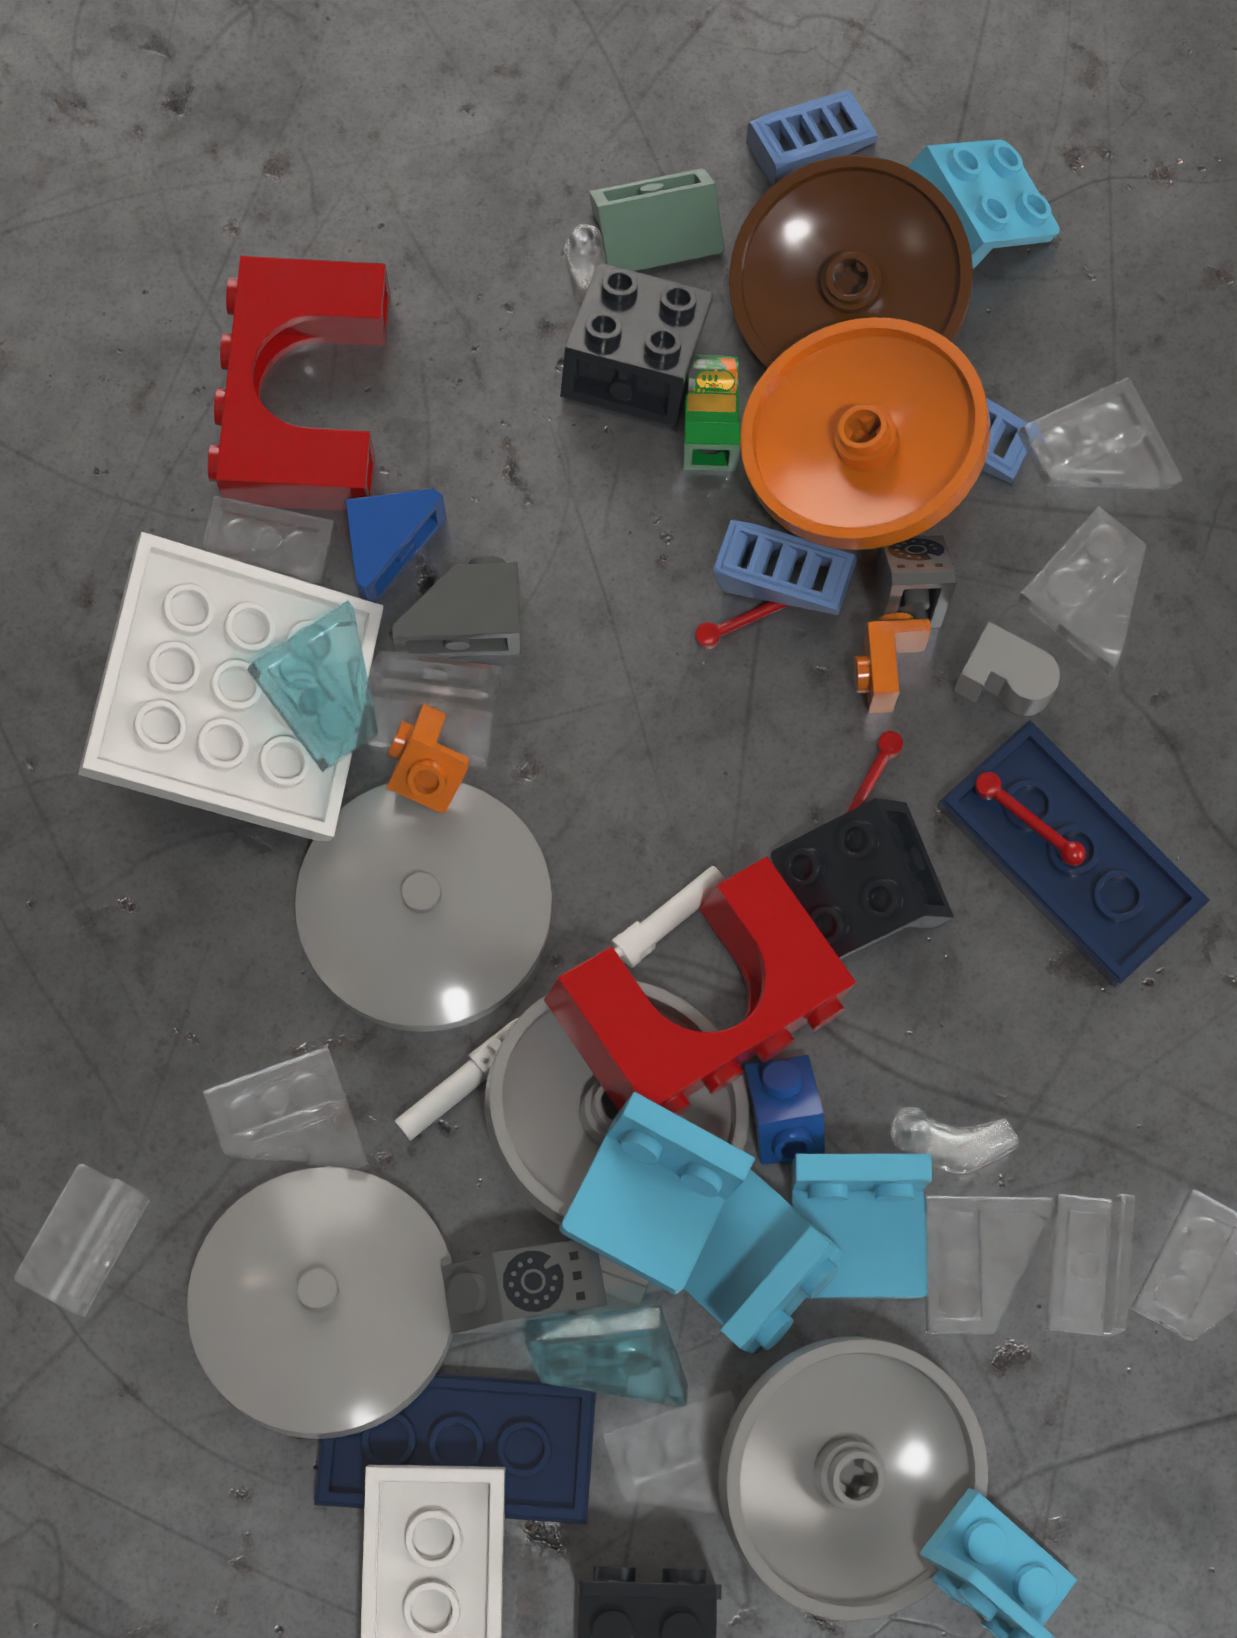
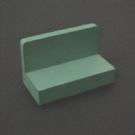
(659, 220)

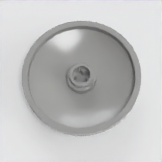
(423, 909)
(552, 1112)
(321, 1302)
(846, 1474)

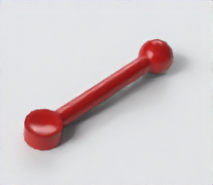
(709, 634)
(889, 747)
(989, 787)

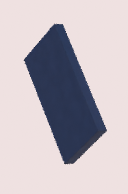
(1111, 905)
(484, 1422)

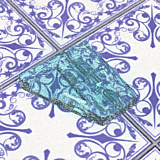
(321, 687)
(610, 1354)

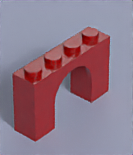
(275, 310)
(788, 980)

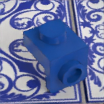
(785, 1109)

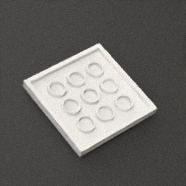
(183, 710)

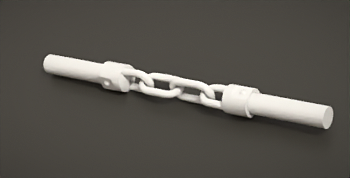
(630, 946)

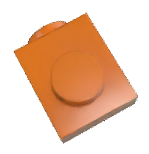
(877, 668)
(424, 767)

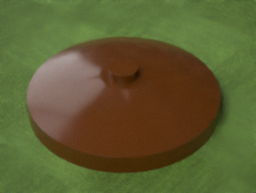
(845, 246)

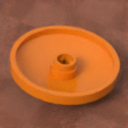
(865, 433)

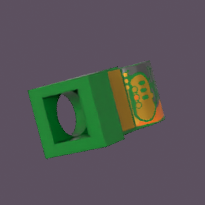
(712, 413)

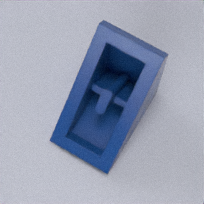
(389, 534)

